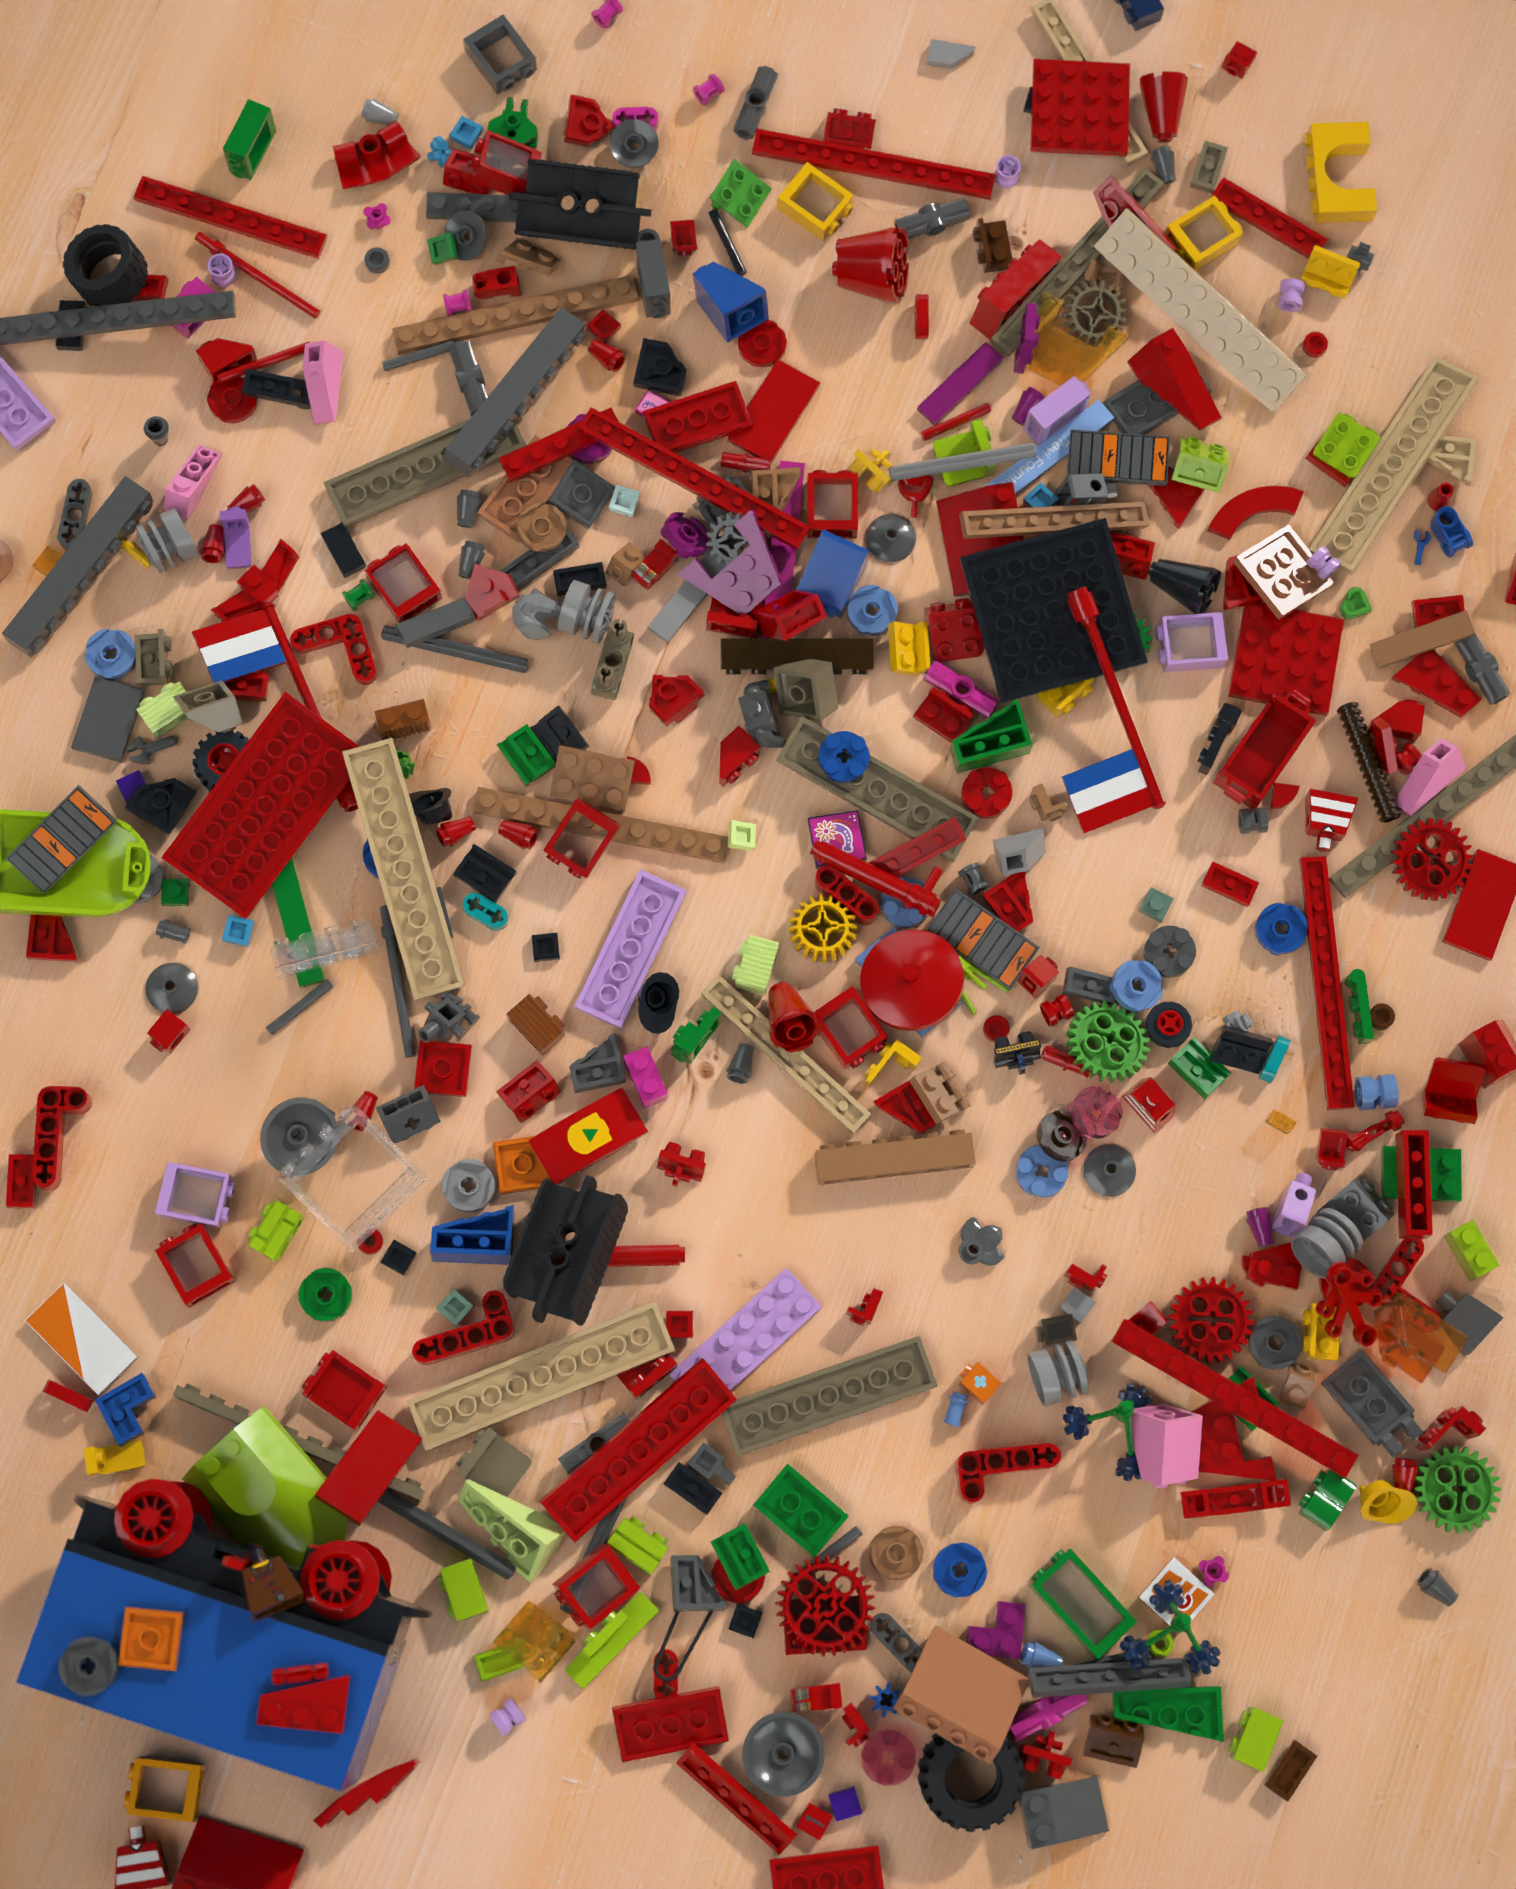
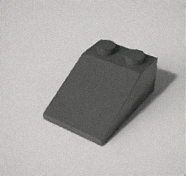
(1063, 1812)

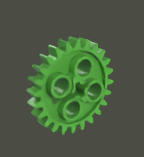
(1099, 1060)
(1480, 1489)

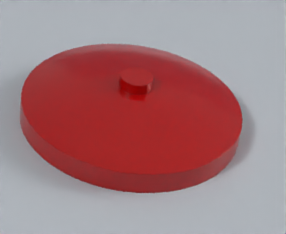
(912, 980)

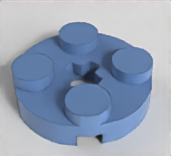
(878, 598)
(110, 668)
(896, 914)
(1150, 985)
(1040, 1186)

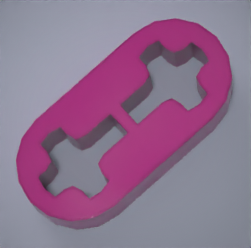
(635, 113)

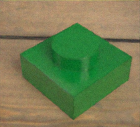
(442, 248)
(175, 892)

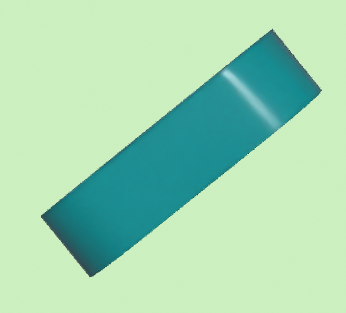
(488, 906)
(1274, 1059)

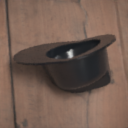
(432, 805)
(658, 1002)

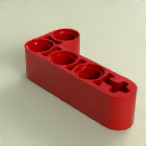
(56, 1136)
(462, 1334)
(1008, 1465)

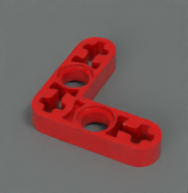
(340, 635)
(1413, 1257)

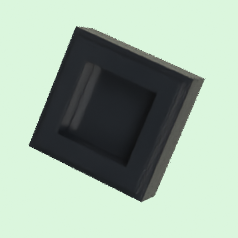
(545, 947)
(398, 1257)
(745, 1621)

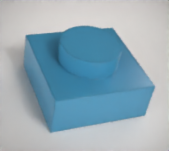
(466, 132)
(1040, 497)
(238, 931)

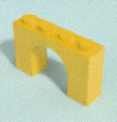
(1328, 200)

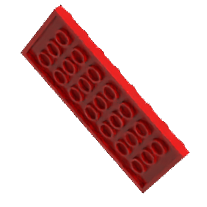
(263, 806)

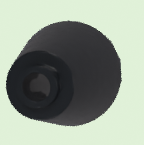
(1186, 583)

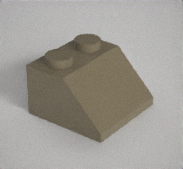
(806, 689)
(211, 706)

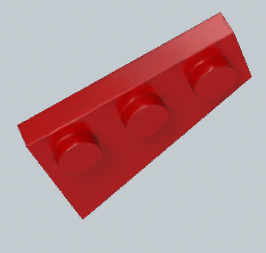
(1435, 679)
(307, 1707)

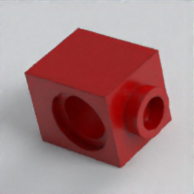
(167, 1032)

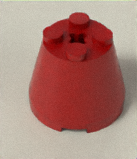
(873, 264)

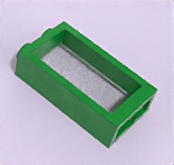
(1081, 1602)

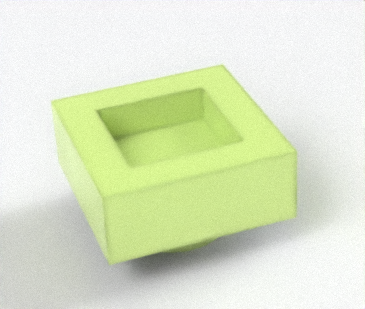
(741, 835)

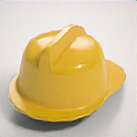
(1386, 1503)

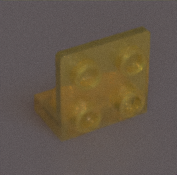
(535, 1641)

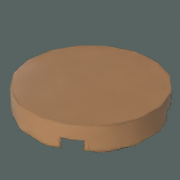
(541, 527)
(896, 1553)

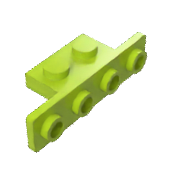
(615, 1635)

